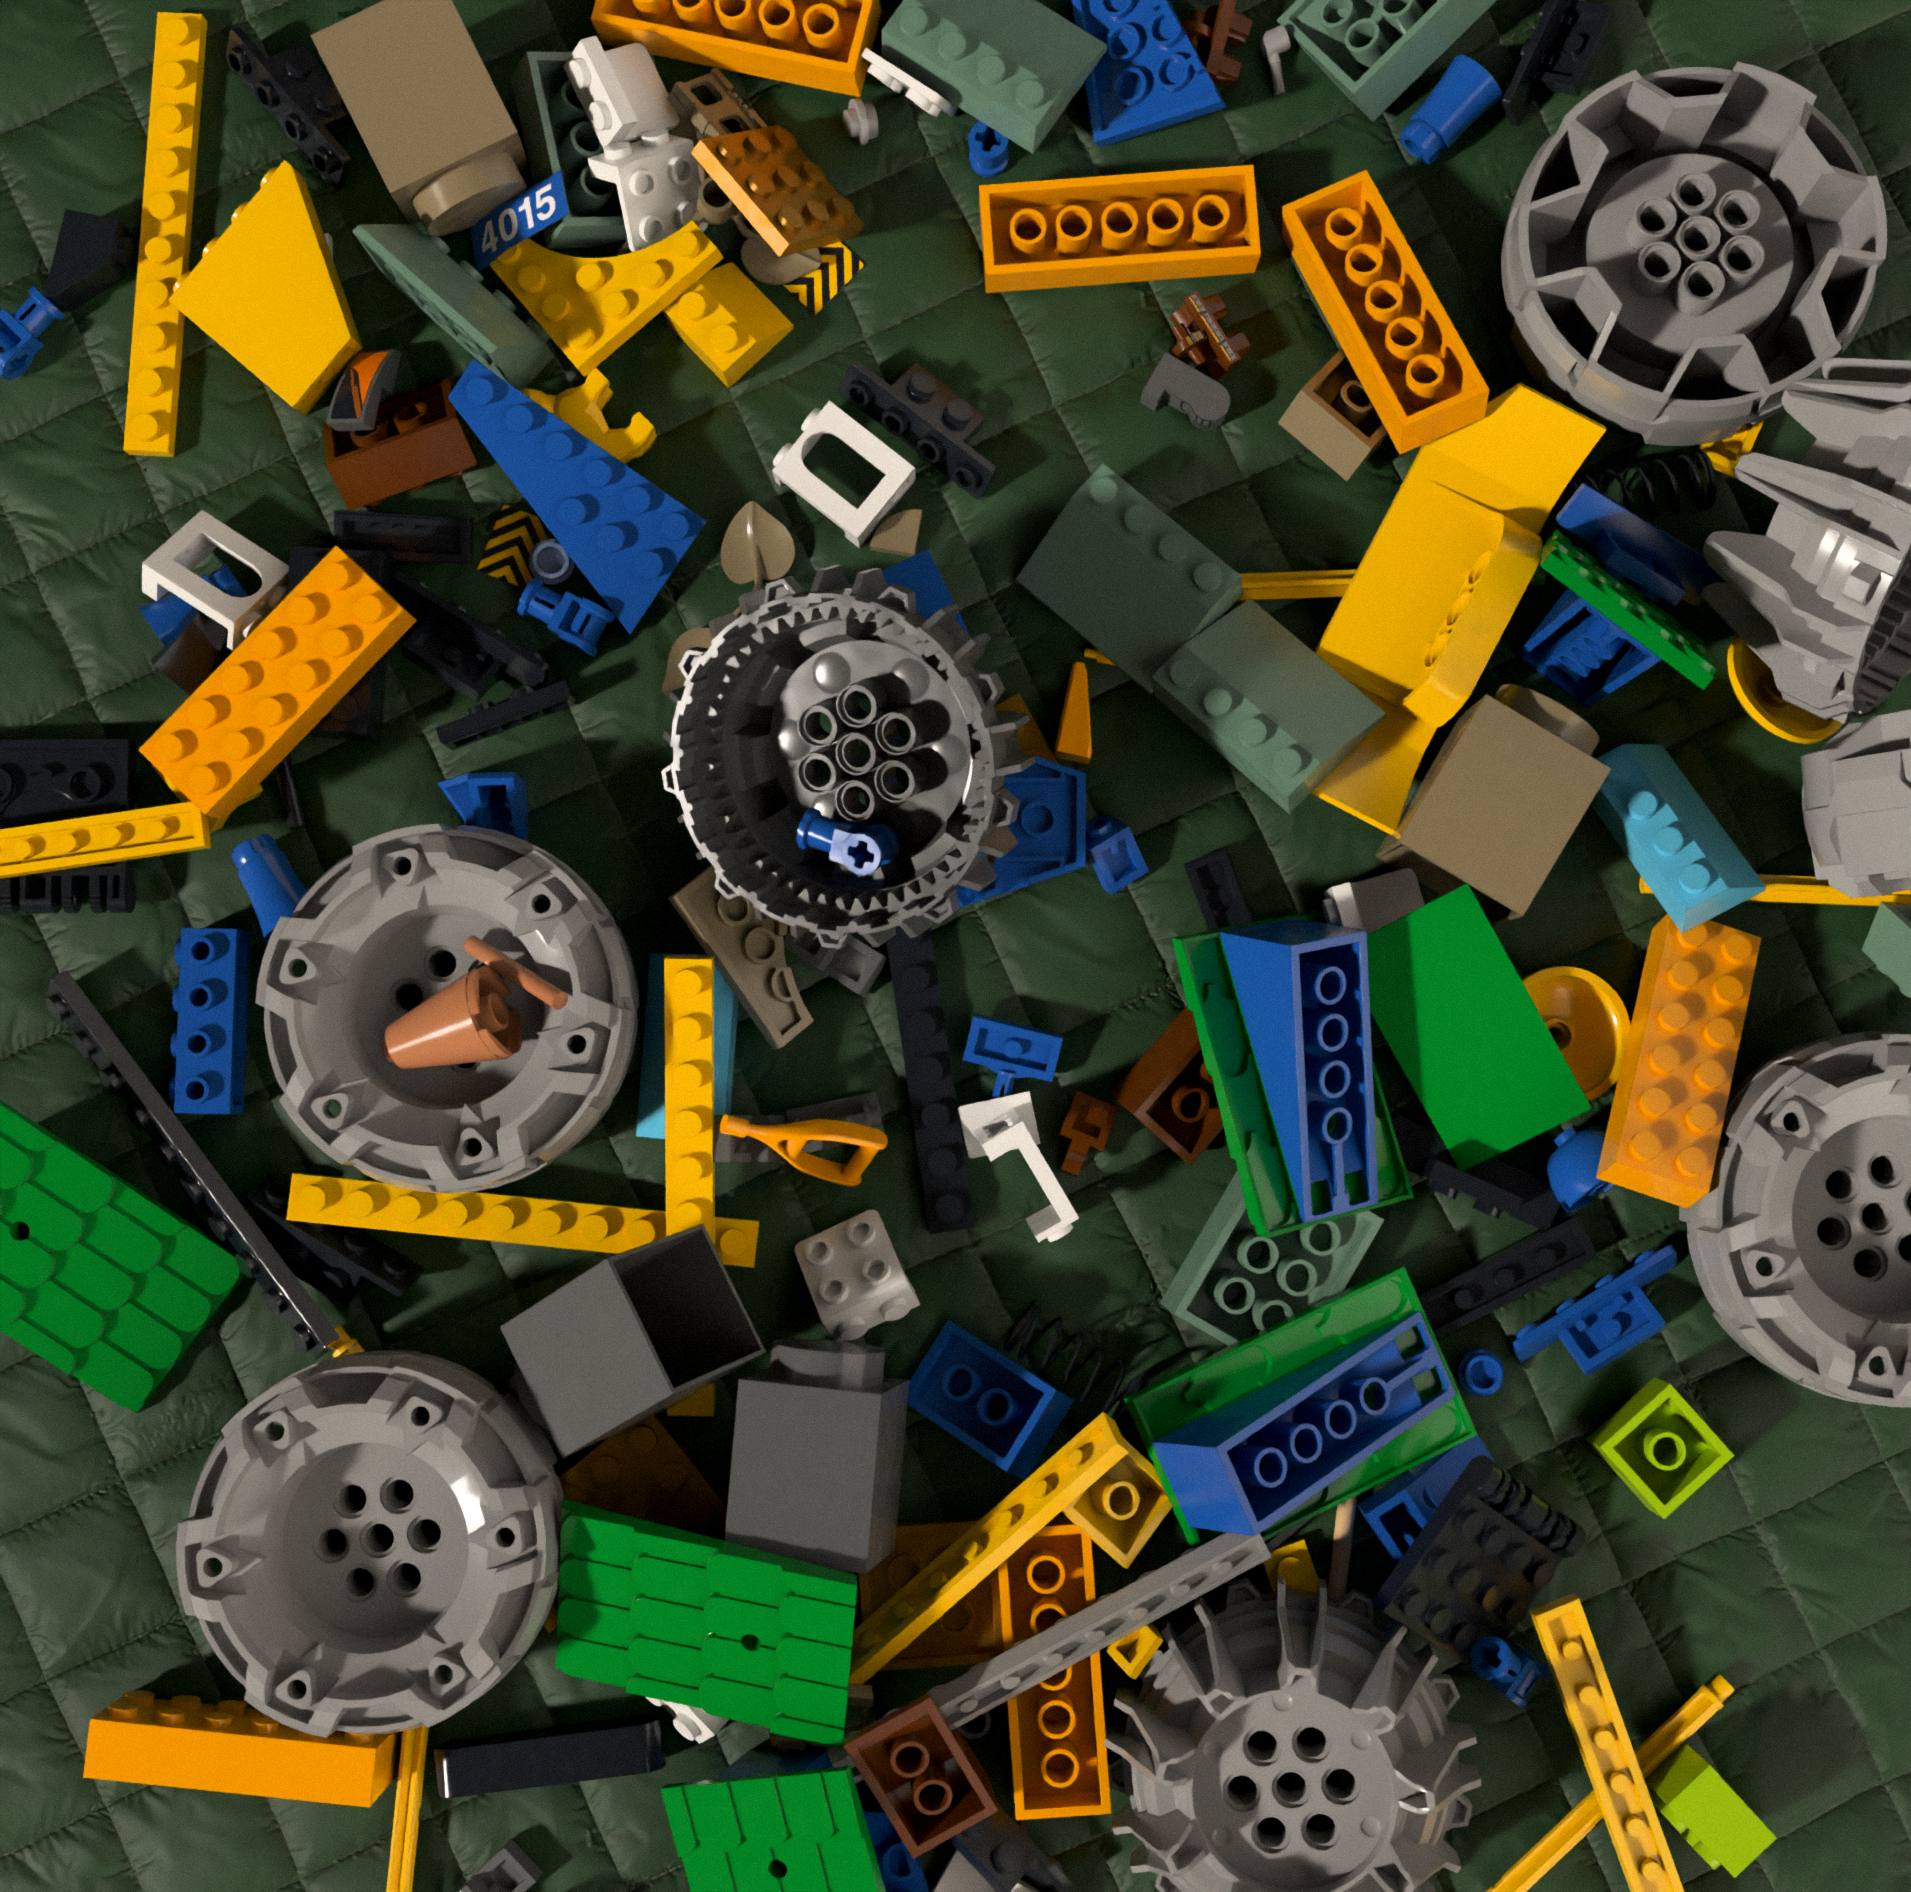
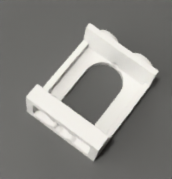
(855, 522)
(171, 569)
(1005, 1134)

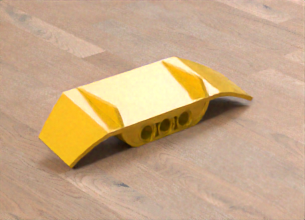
(1445, 585)

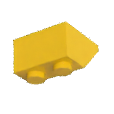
(727, 322)
(1122, 1507)

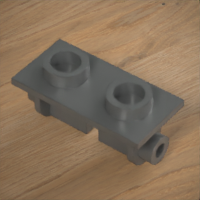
(856, 1109)

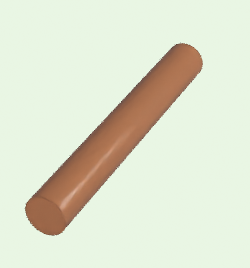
(516, 972)

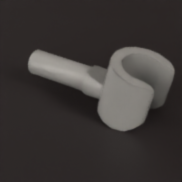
(1271, 45)

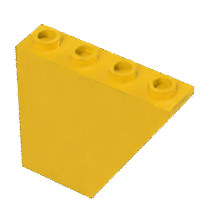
(274, 293)

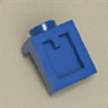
(1113, 853)

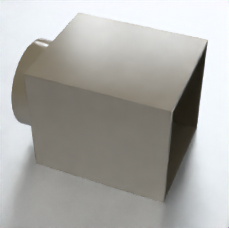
(426, 111)
(1499, 801)

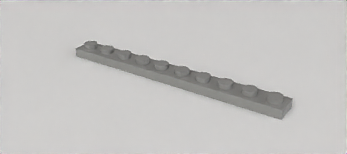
(1089, 1630)

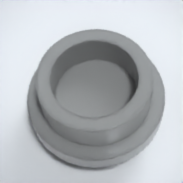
(860, 121)

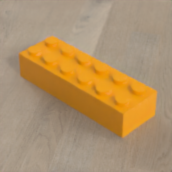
(772, 39)
(1119, 228)
(1384, 312)
(277, 685)
(1679, 1061)
(1061, 1721)
(233, 1752)

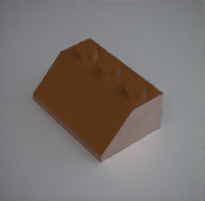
(412, 443)
(1173, 1091)

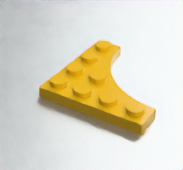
(603, 301)

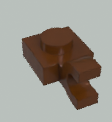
(1087, 1126)

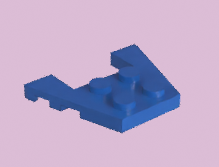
(1047, 829)

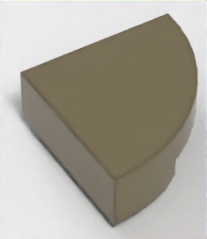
(898, 533)

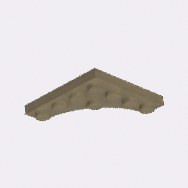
(746, 955)

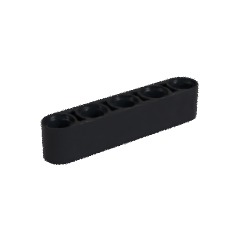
(549, 1756)

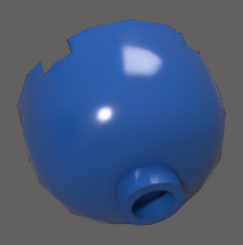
(1575, 1166)

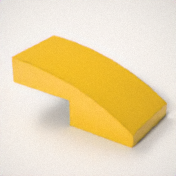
(1136, 1649)

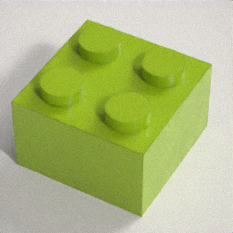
(1660, 1447)
(1707, 1811)

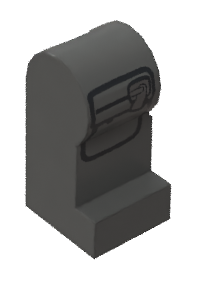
(1187, 391)

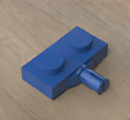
(1012, 1051)

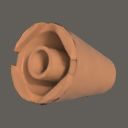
(457, 1025)

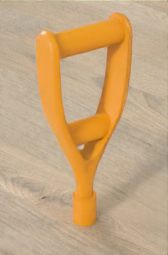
(798, 1133)

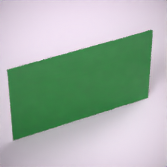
(1467, 1030)

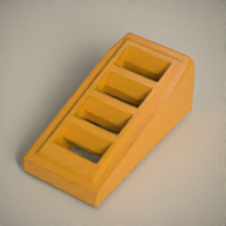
(1074, 730)

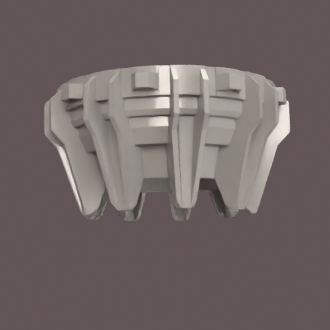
(1832, 576)
(1278, 1669)

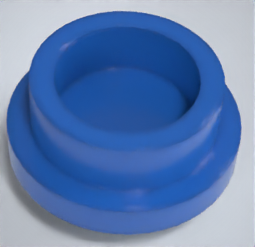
(1480, 1372)

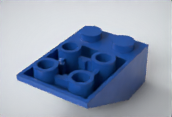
(1407, 1503)

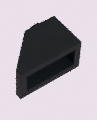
(87, 259)

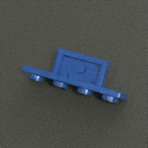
(1637, 548)
(1606, 1320)

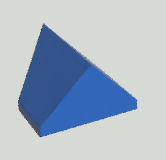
(490, 801)

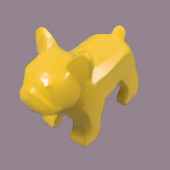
(582, 411)

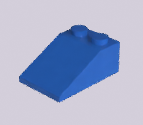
(987, 1400)

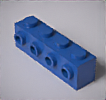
(210, 1021)

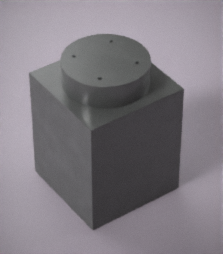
(629, 1339)
(819, 1455)

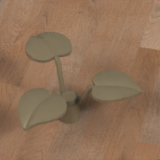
(716, 208)
(751, 550)

